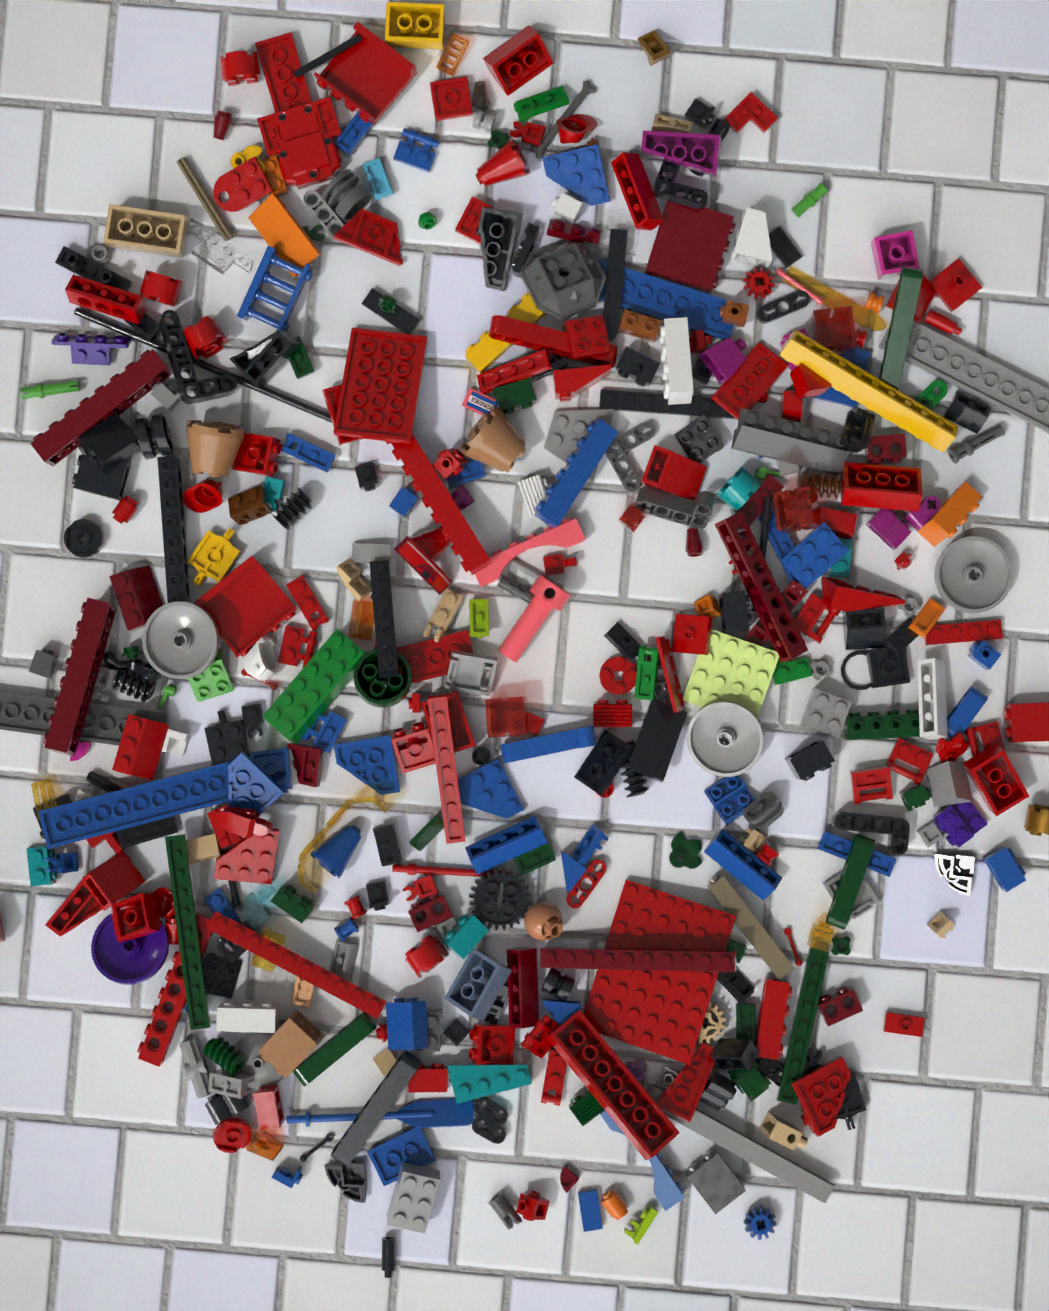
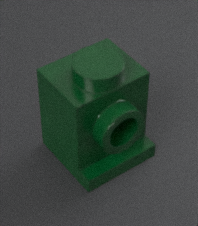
(915, 797)

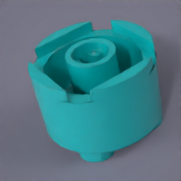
(738, 489)

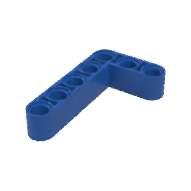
(548, 744)

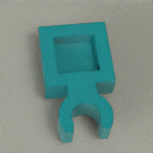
(274, 490)

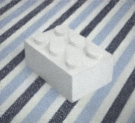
(248, 1016)

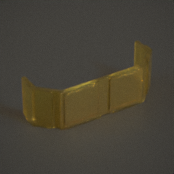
(302, 869)

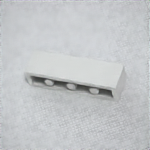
(932, 699)

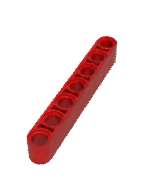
(541, 337)

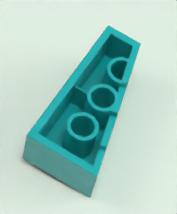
(483, 1080)

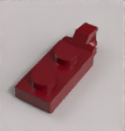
(573, 232)

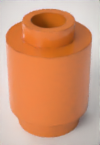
(614, 1204)

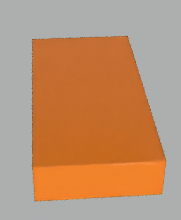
(927, 618)

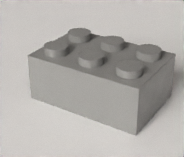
(413, 1197)

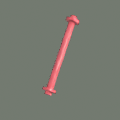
(799, 286)

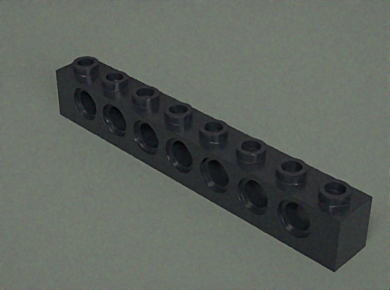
(173, 529)

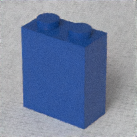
(407, 1024)

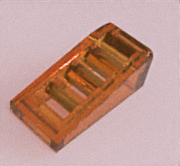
(464, 42)

